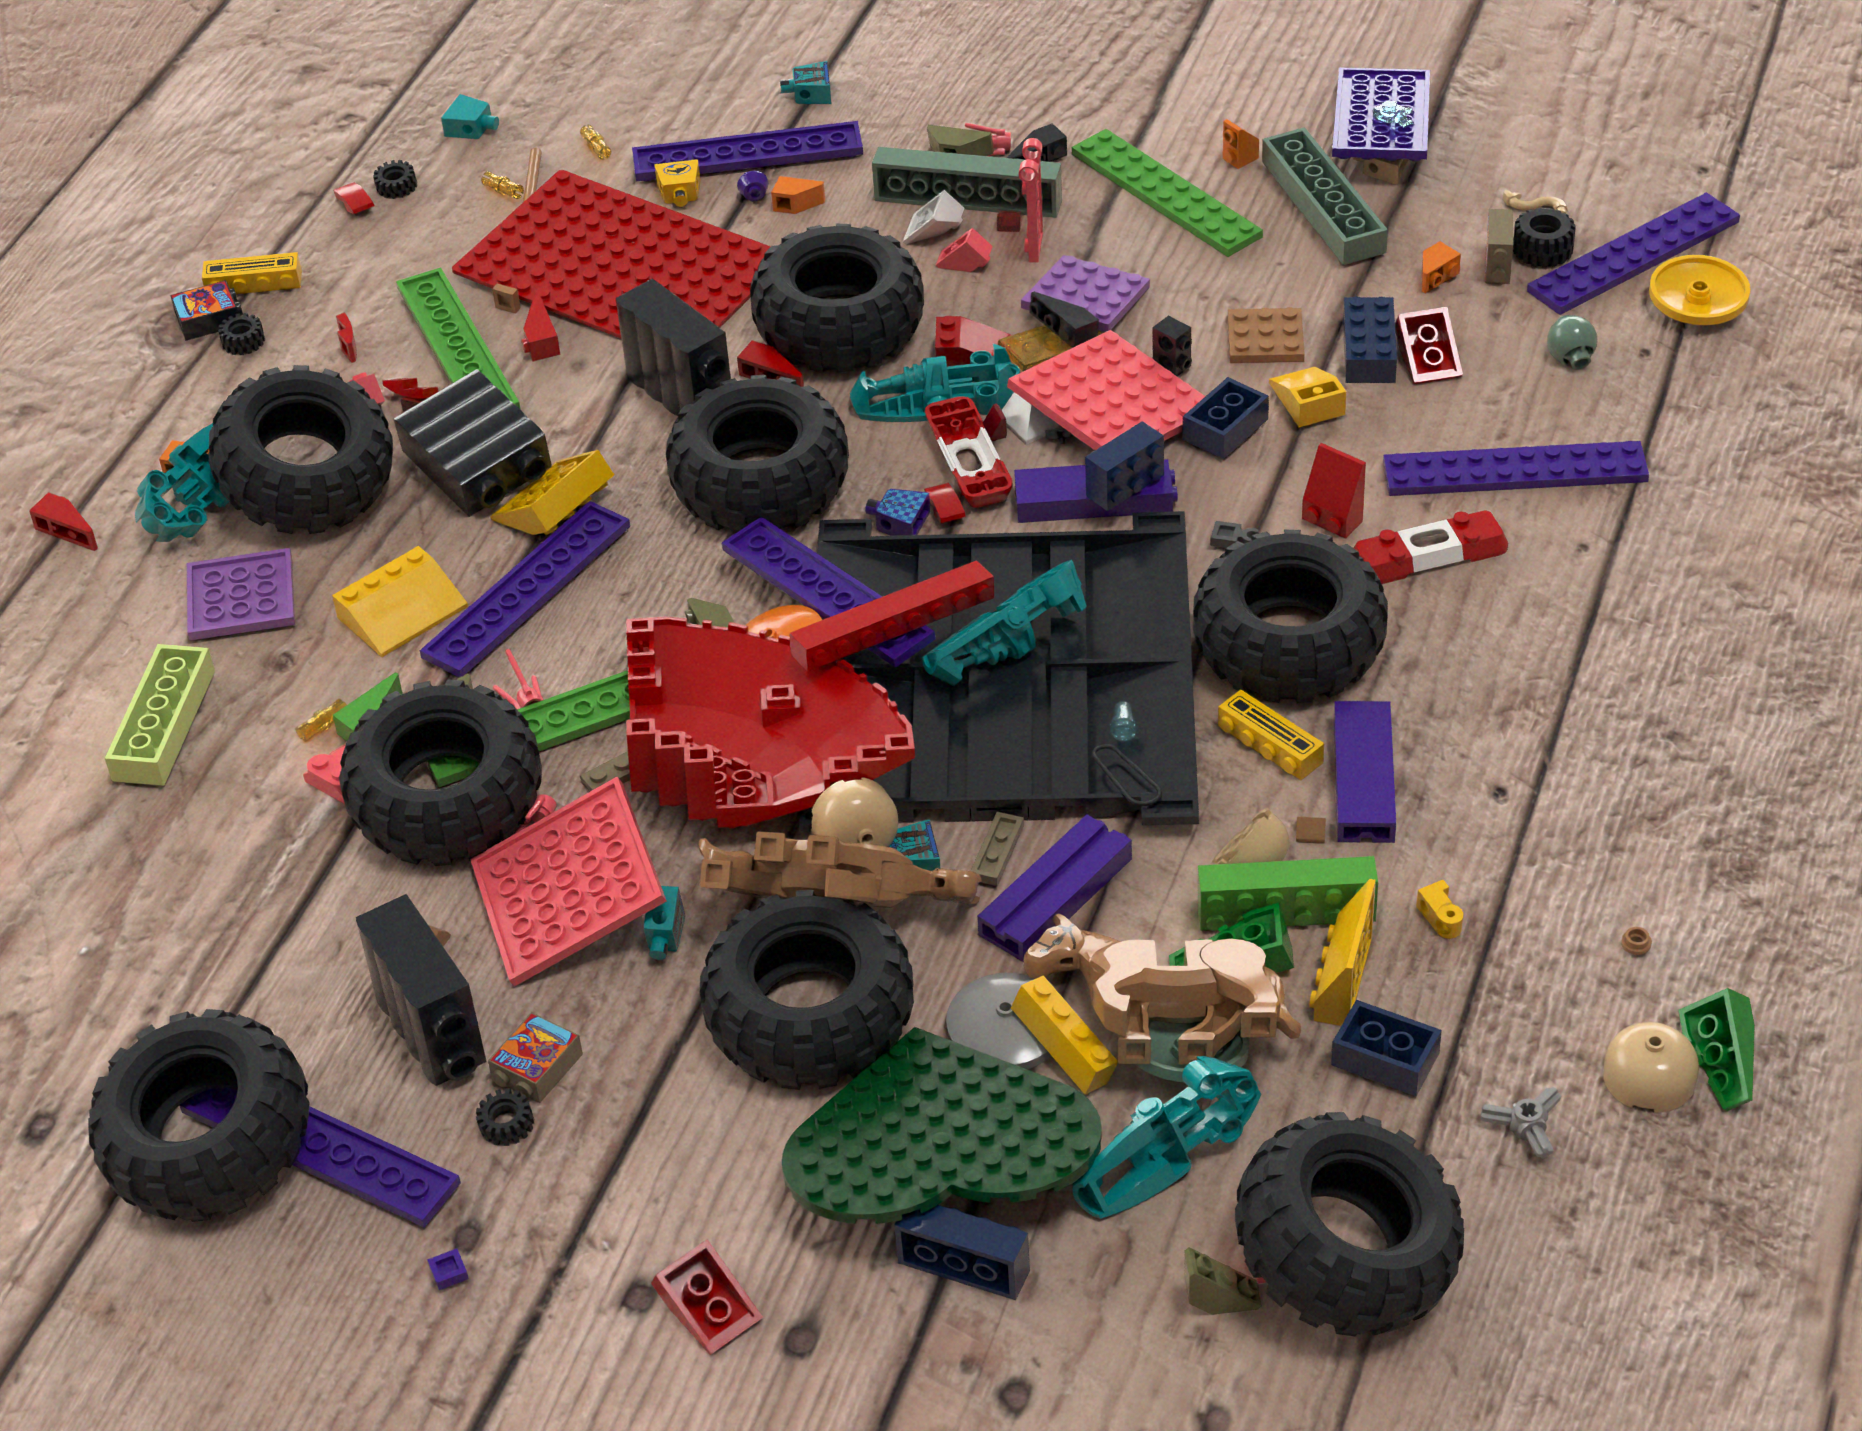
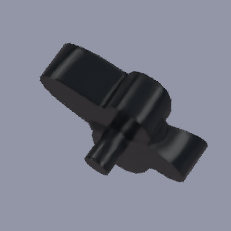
(1061, 433)

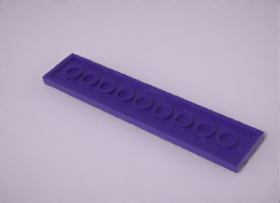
(753, 149)
(1633, 253)
(1515, 468)
(814, 582)
(524, 589)
(352, 1160)

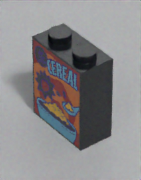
(204, 309)

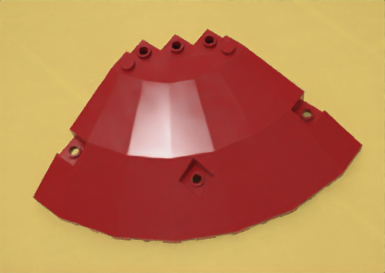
(744, 727)

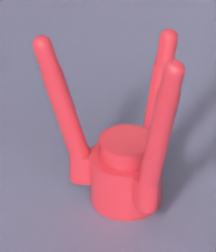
(1000, 138)
(526, 695)
(543, 807)

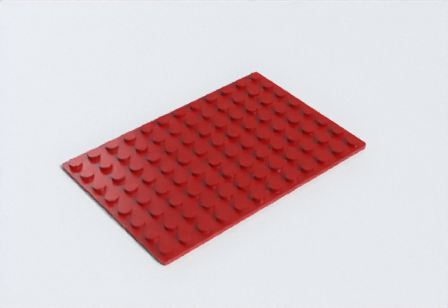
(593, 243)

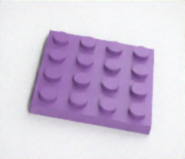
(1097, 288)
(240, 594)

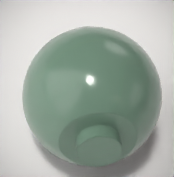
(1572, 340)

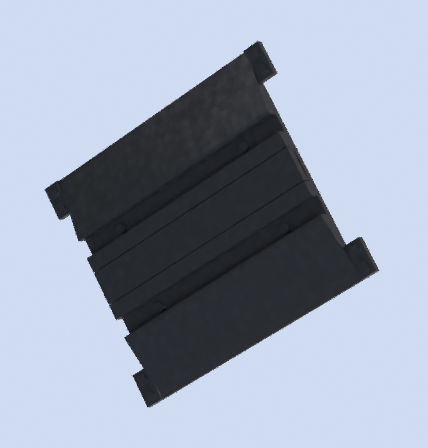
(1030, 723)

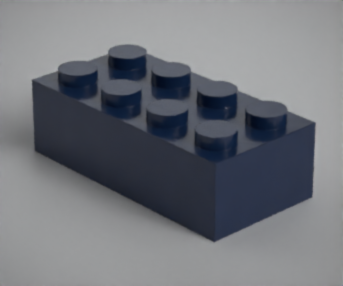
(1369, 340)
(964, 1249)

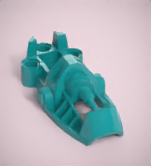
(936, 382)
(192, 486)
(1009, 628)
(1165, 1133)

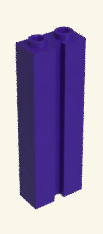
(1061, 495)
(1364, 771)
(1054, 885)

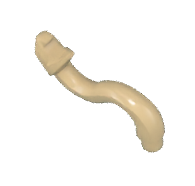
(1512, 200)

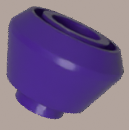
(753, 185)

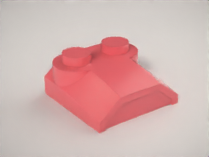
(324, 773)

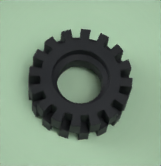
(395, 179)
(241, 334)
(501, 1104)

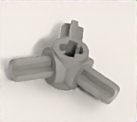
(1527, 1119)

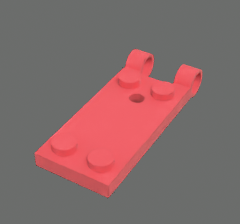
(1032, 188)

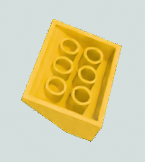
(555, 494)
(398, 601)
(1344, 958)

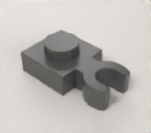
(1228, 533)

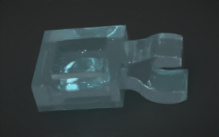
(1391, 112)

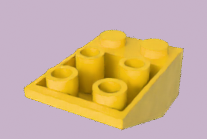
(1310, 395)

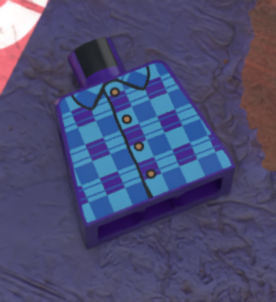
(900, 511)

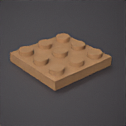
(1265, 335)

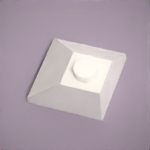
(934, 218)
(1026, 420)

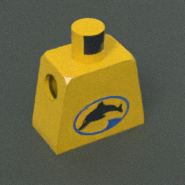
(678, 181)

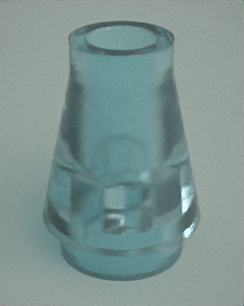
(1123, 723)

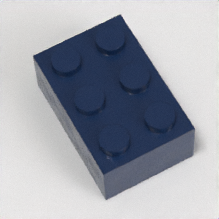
(1225, 417)
(1124, 465)
(1386, 1047)

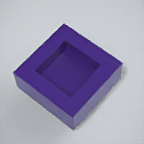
(447, 1269)

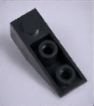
(1053, 144)
(1066, 320)

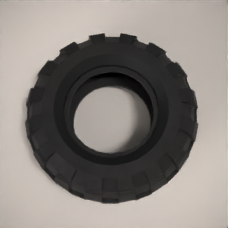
(837, 331)
(300, 405)
(751, 417)
(1290, 659)
(433, 725)
(816, 1040)
(226, 1162)
(1314, 1267)

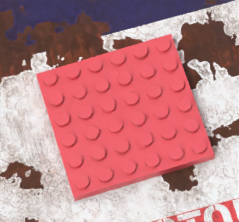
(1106, 390)
(567, 881)

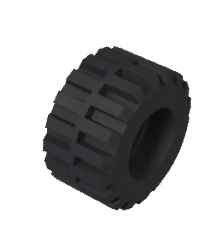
(1544, 237)

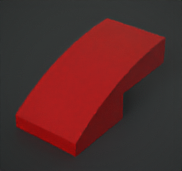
(354, 198)
(346, 337)
(409, 388)
(945, 503)

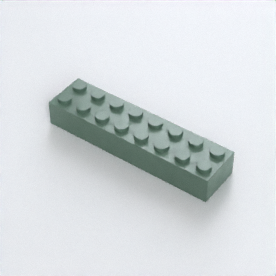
(972, 180)
(1324, 196)

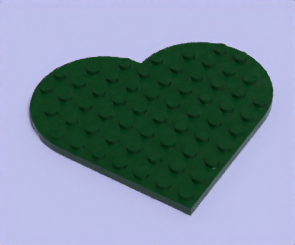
(938, 1125)

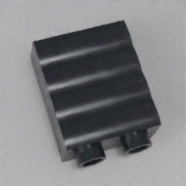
(670, 346)
(473, 443)
(421, 991)

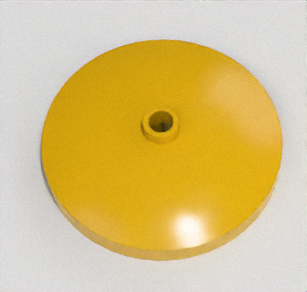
(1699, 290)

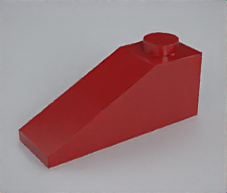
(539, 332)
(766, 360)
(60, 519)

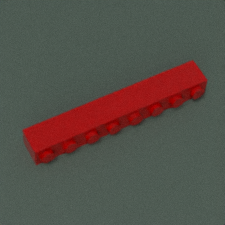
(891, 615)

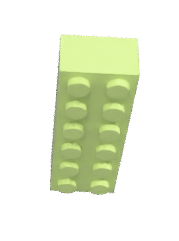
(160, 715)

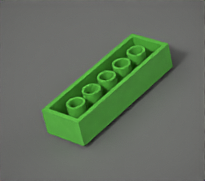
(1305, 889)

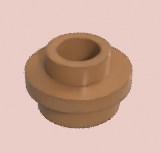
(1636, 941)

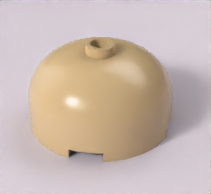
(856, 813)
(1257, 842)
(1651, 1067)

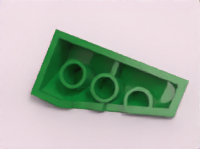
(1262, 927)
(1723, 1038)

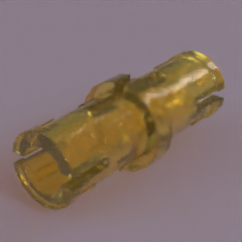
(595, 142)
(502, 185)
(321, 720)

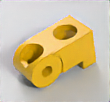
(1439, 910)

